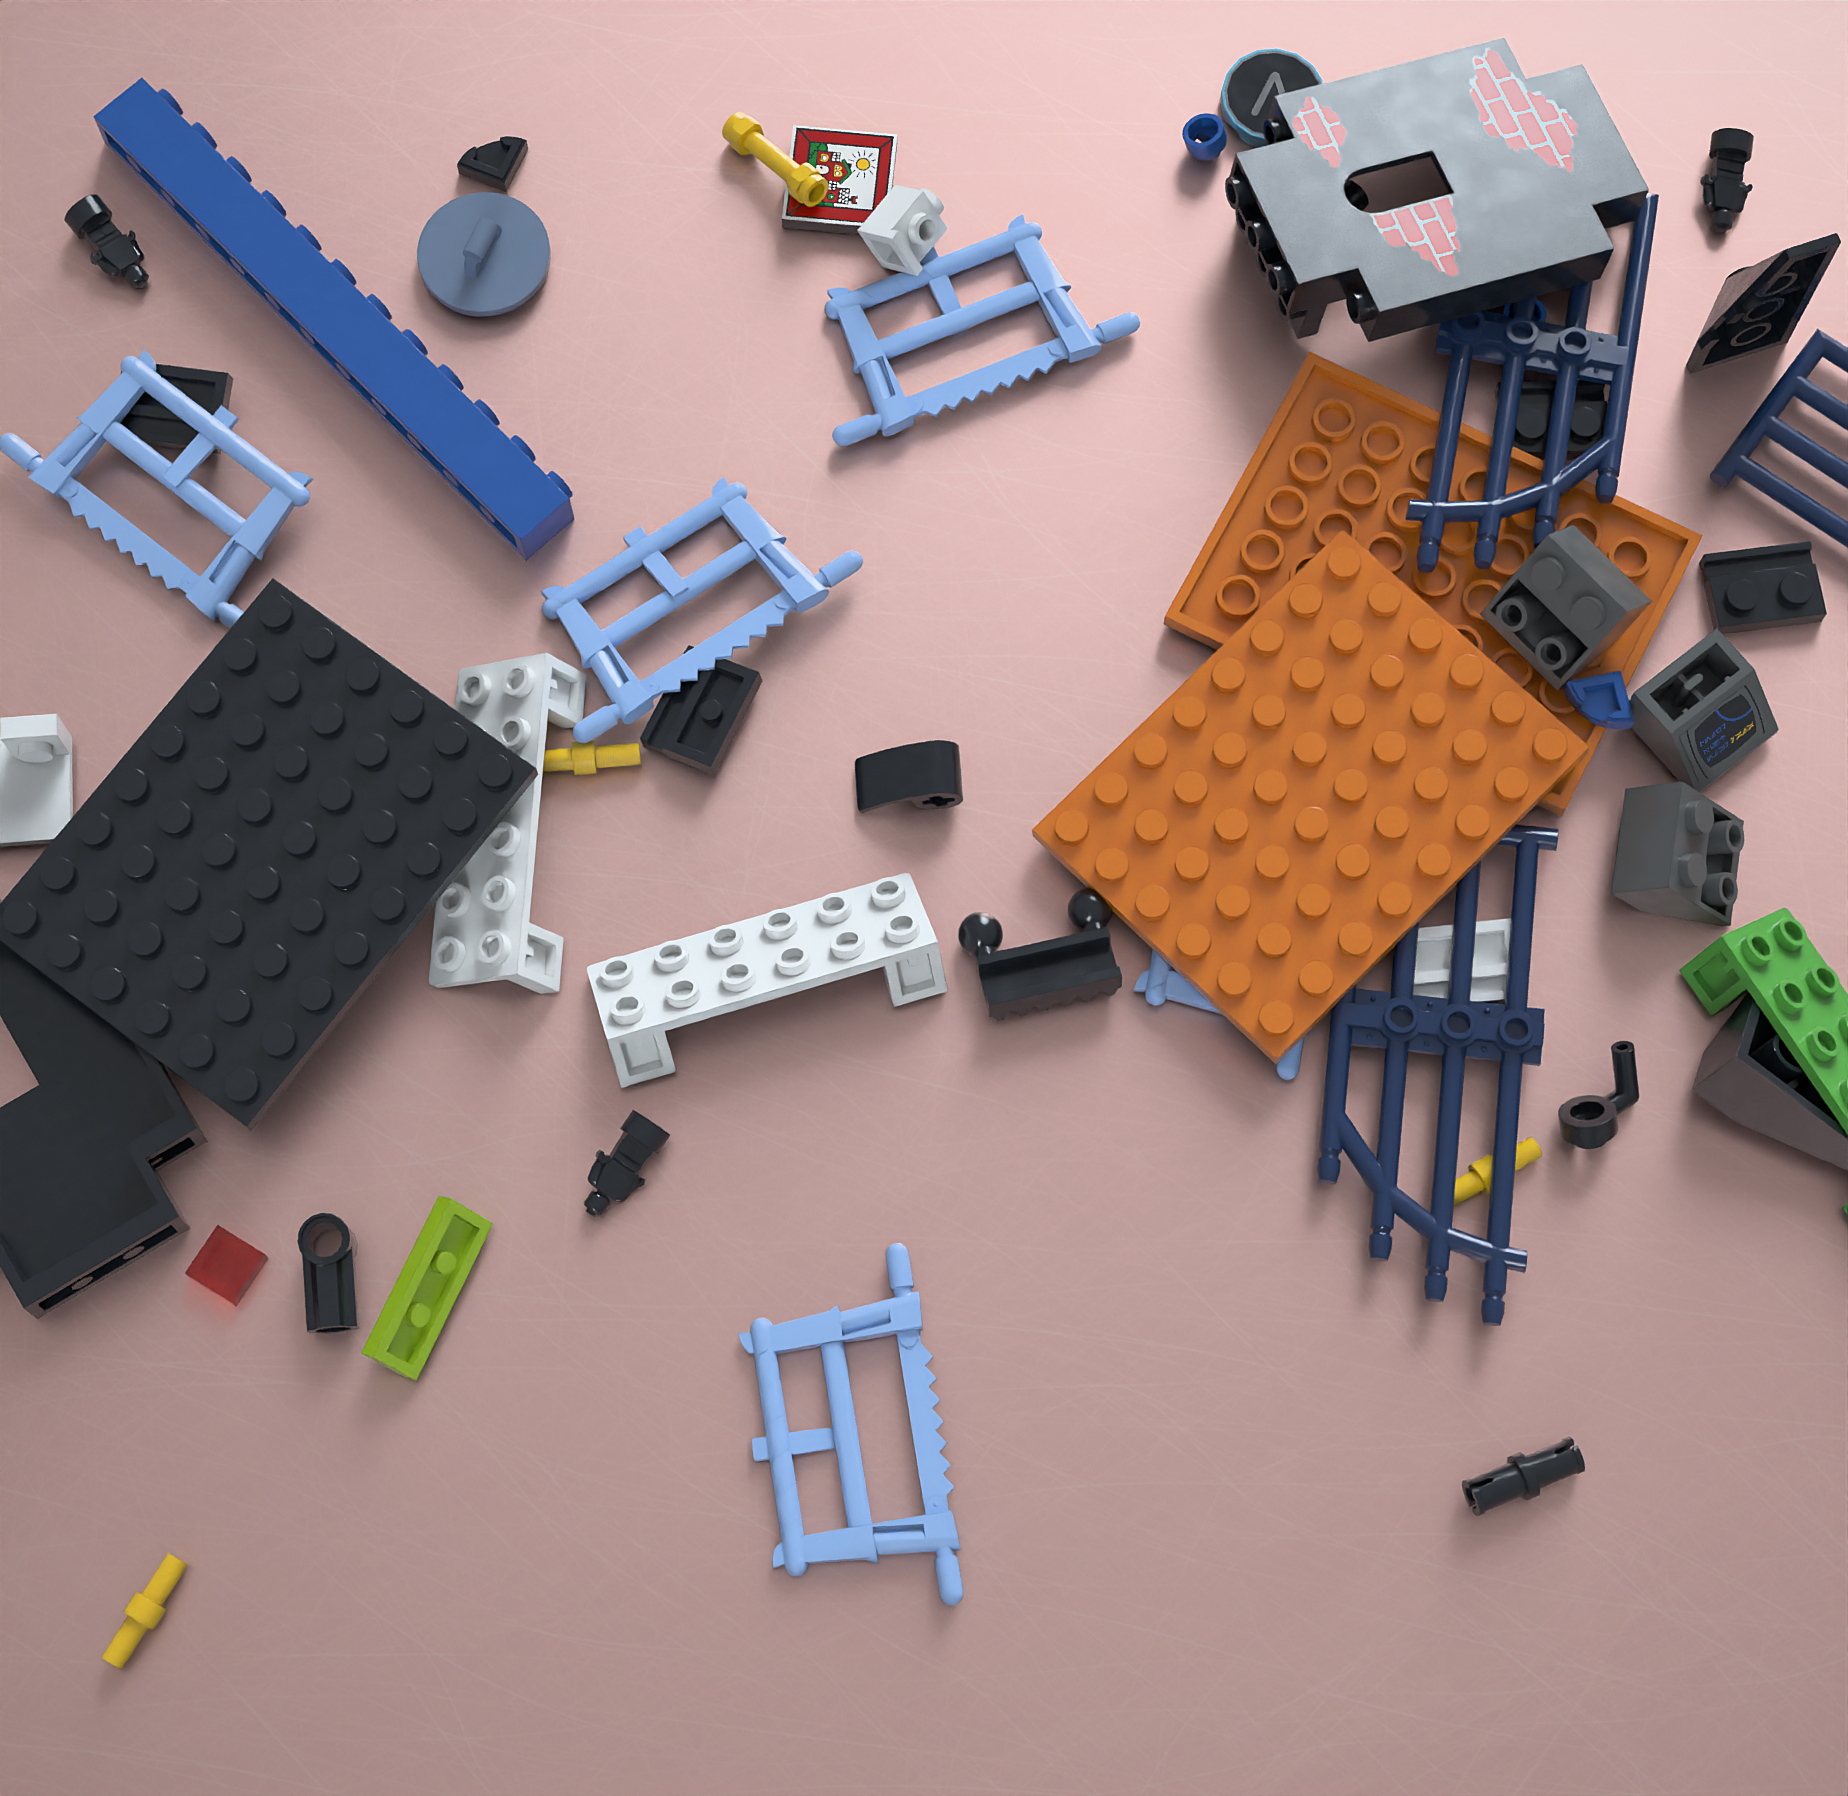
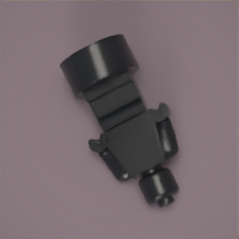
(1724, 189)
(116, 253)
(617, 1173)

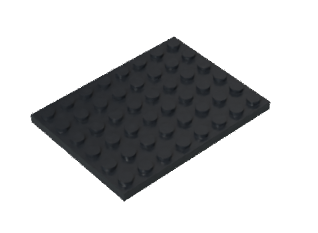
(261, 852)

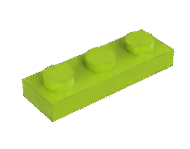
(427, 1288)

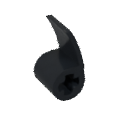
(916, 772)

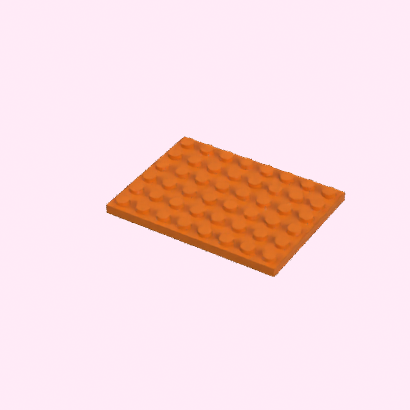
(1351, 461)
(1309, 794)

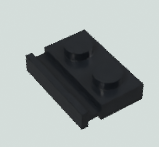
(1535, 416)
(163, 428)
(1763, 588)
(703, 716)

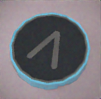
(1255, 82)

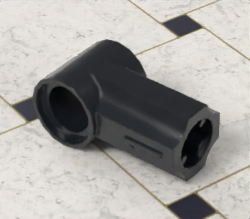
(329, 1280)

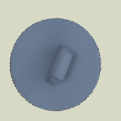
(484, 254)

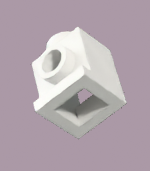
(904, 228)

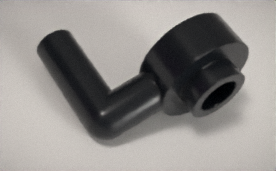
(1592, 1119)

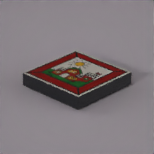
(858, 176)

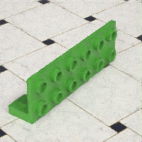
(1793, 991)

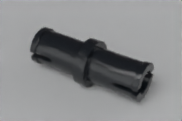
(1523, 1476)

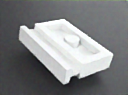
(1488, 962)

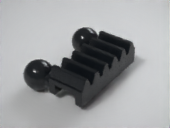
(1046, 969)

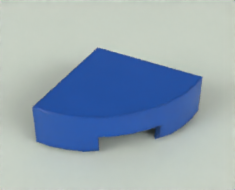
(1601, 699)

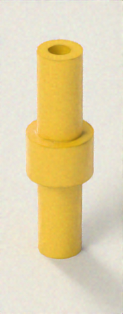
(587, 757)
(1479, 1173)
(144, 1611)

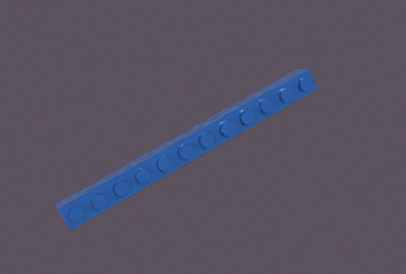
(336, 319)

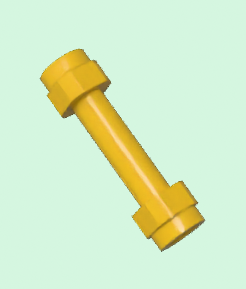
(802, 181)

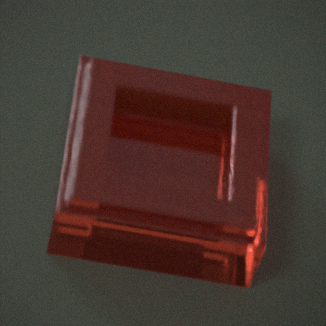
(226, 1265)

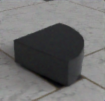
(494, 162)

